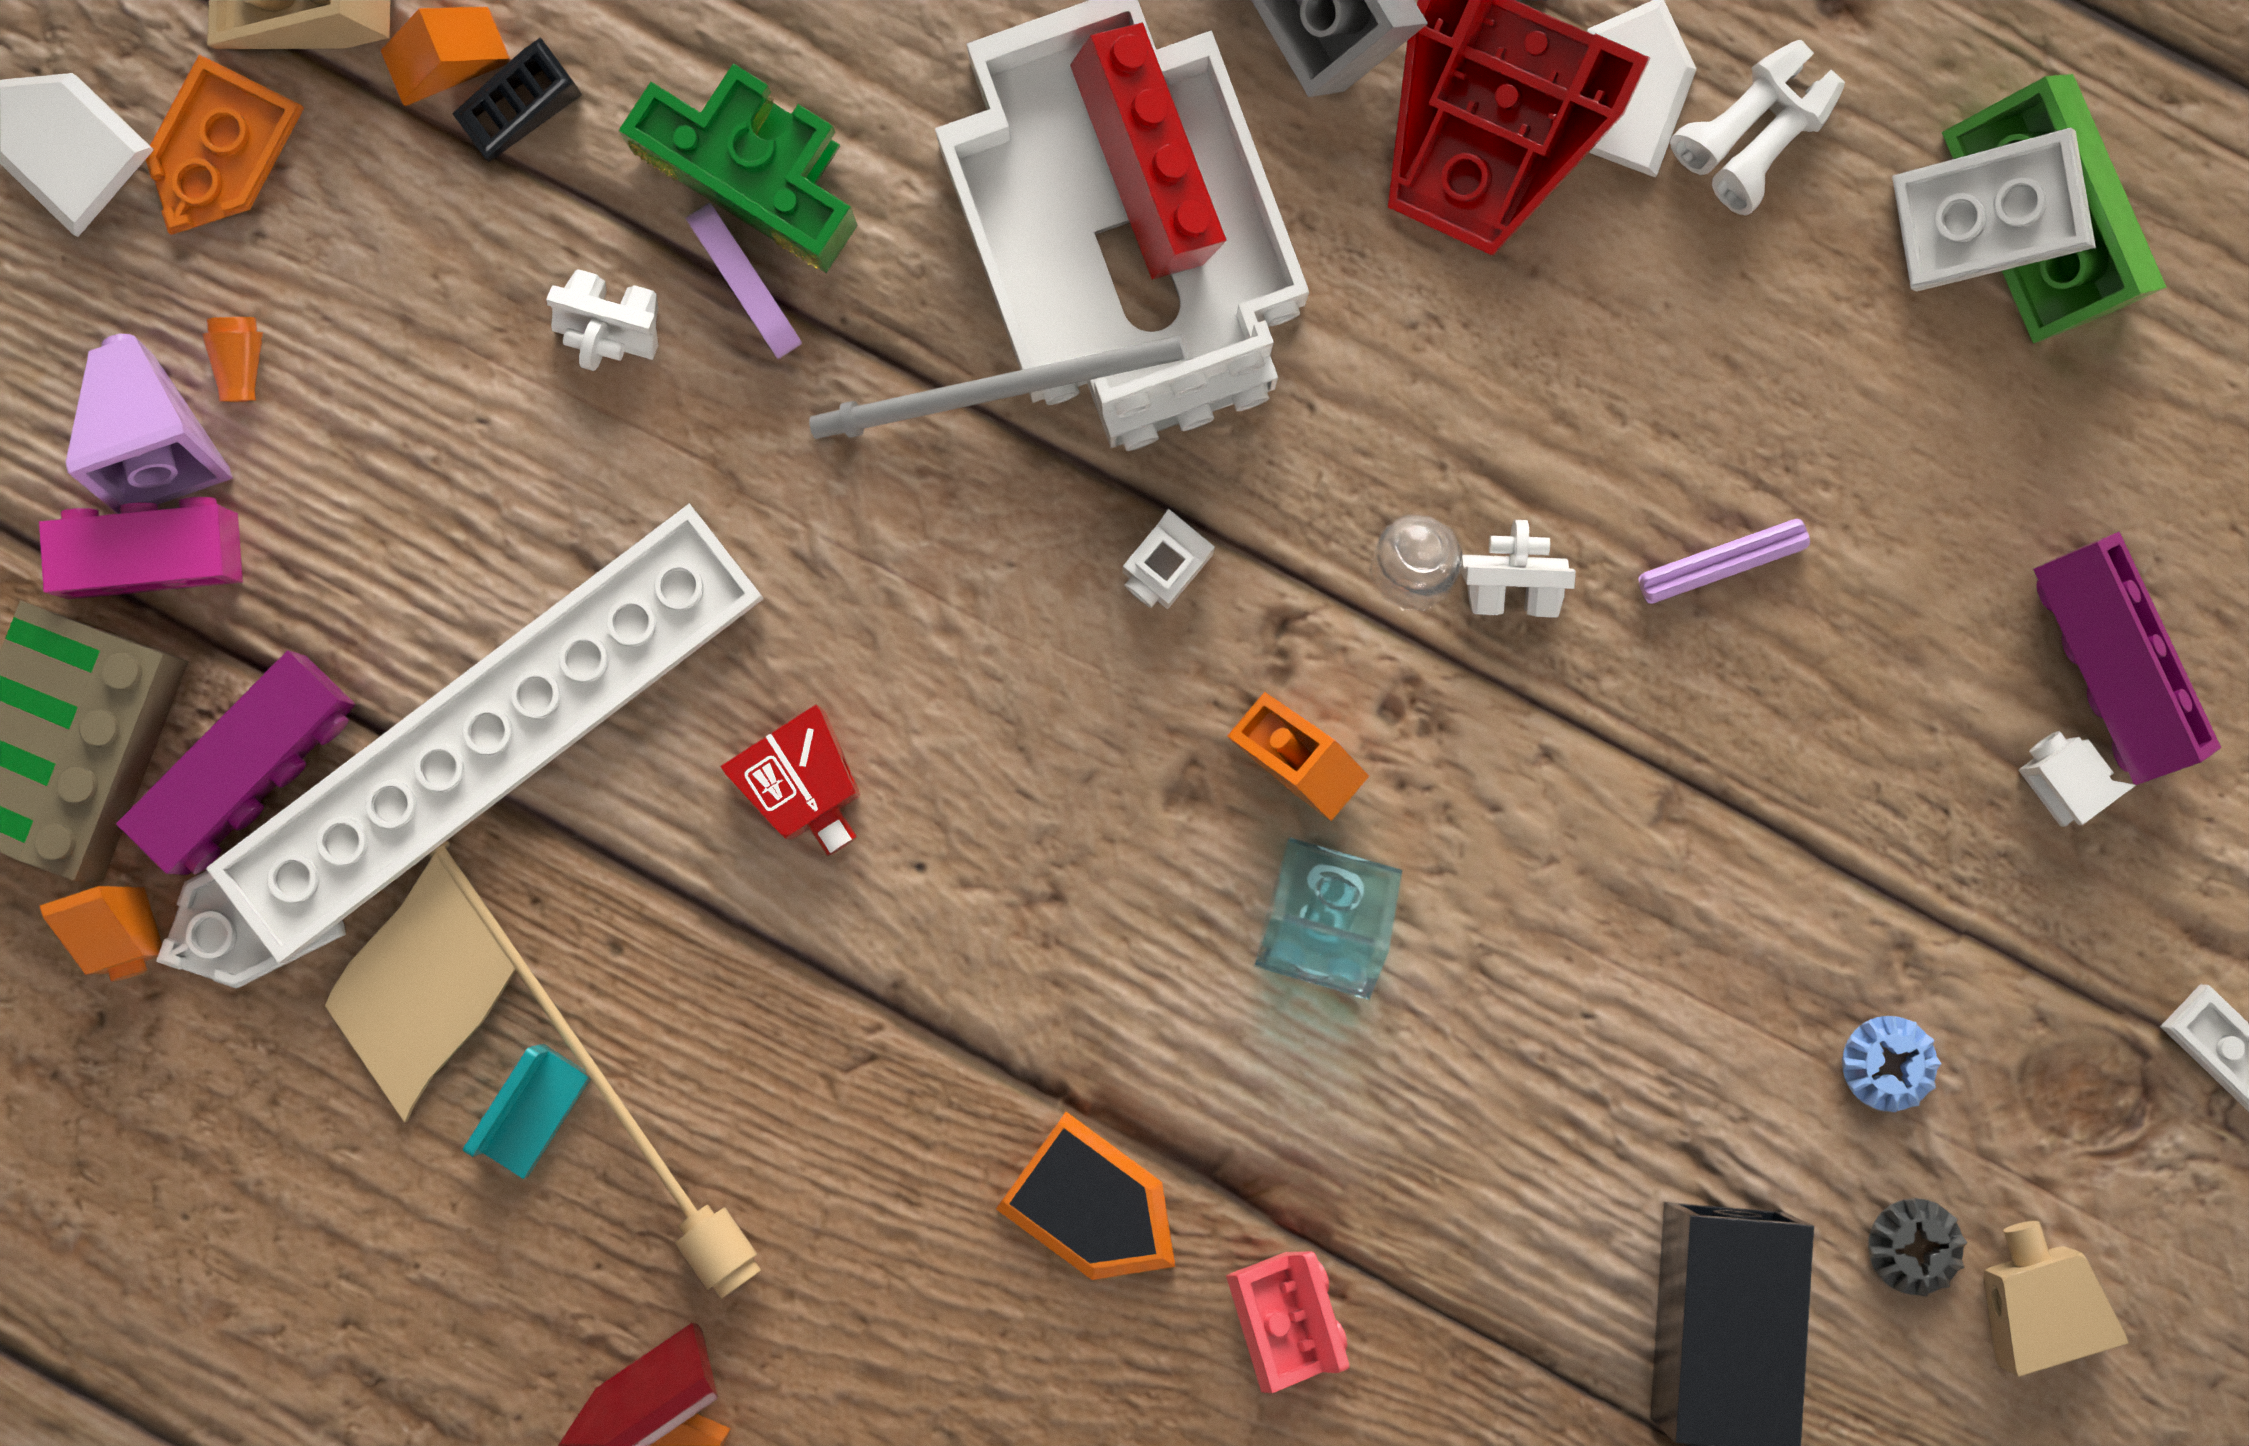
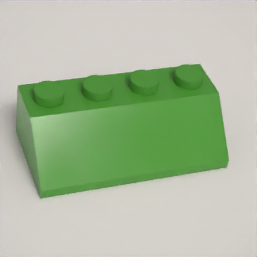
(2084, 284)

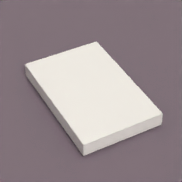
(1994, 210)

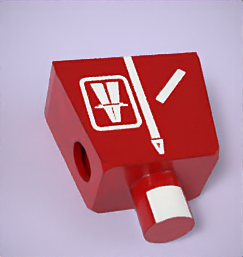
(799, 780)

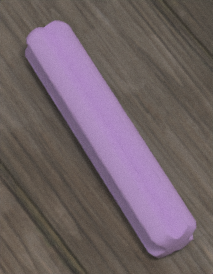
(1724, 561)

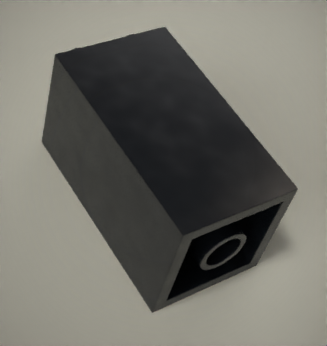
(1731, 1326)

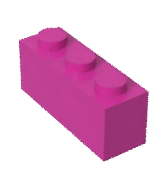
(140, 549)

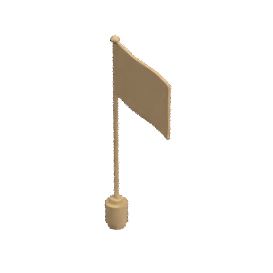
(433, 983)

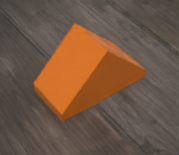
(443, 50)

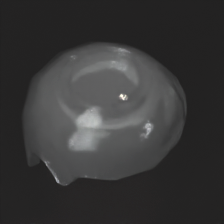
(1416, 562)

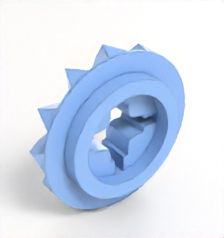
(1864, 1057)

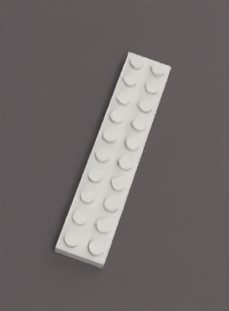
(484, 734)

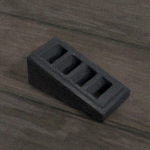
(515, 73)

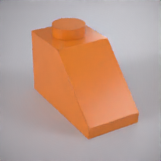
(1299, 755)
(106, 930)

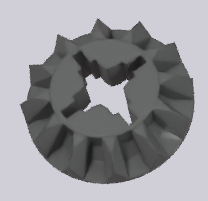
(1896, 1229)

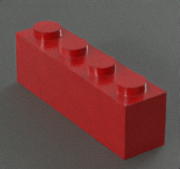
(1147, 150)

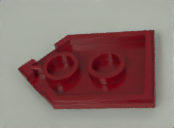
(648, 1395)

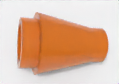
(234, 356)

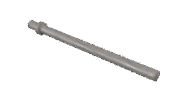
(854, 418)

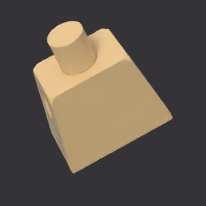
(2046, 1305)

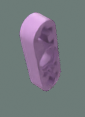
(743, 280)

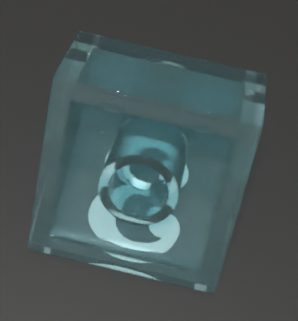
(1329, 919)

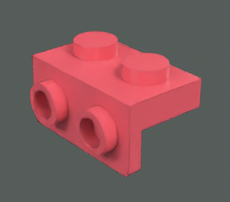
(1288, 1320)

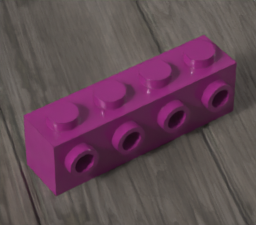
(2126, 660)
(237, 765)

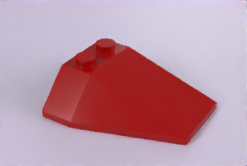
(1500, 114)

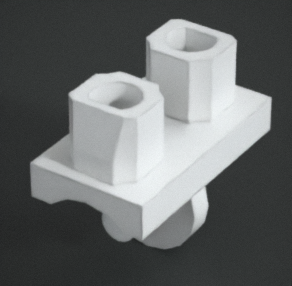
(600, 325)
(1542, 577)

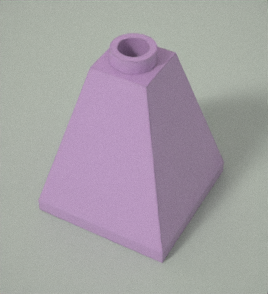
(137, 432)

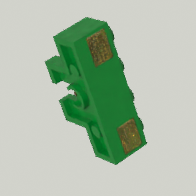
(748, 161)

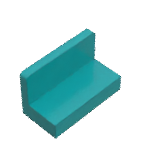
(528, 1110)

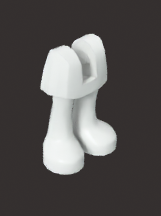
(1742, 180)

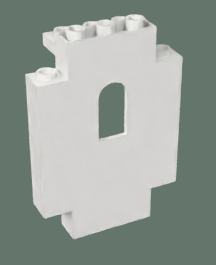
(1043, 191)

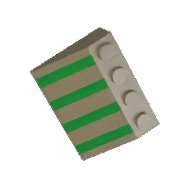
(75, 737)

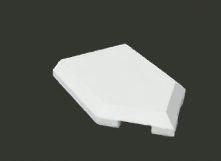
(1652, 114)
(66, 146)
(216, 939)

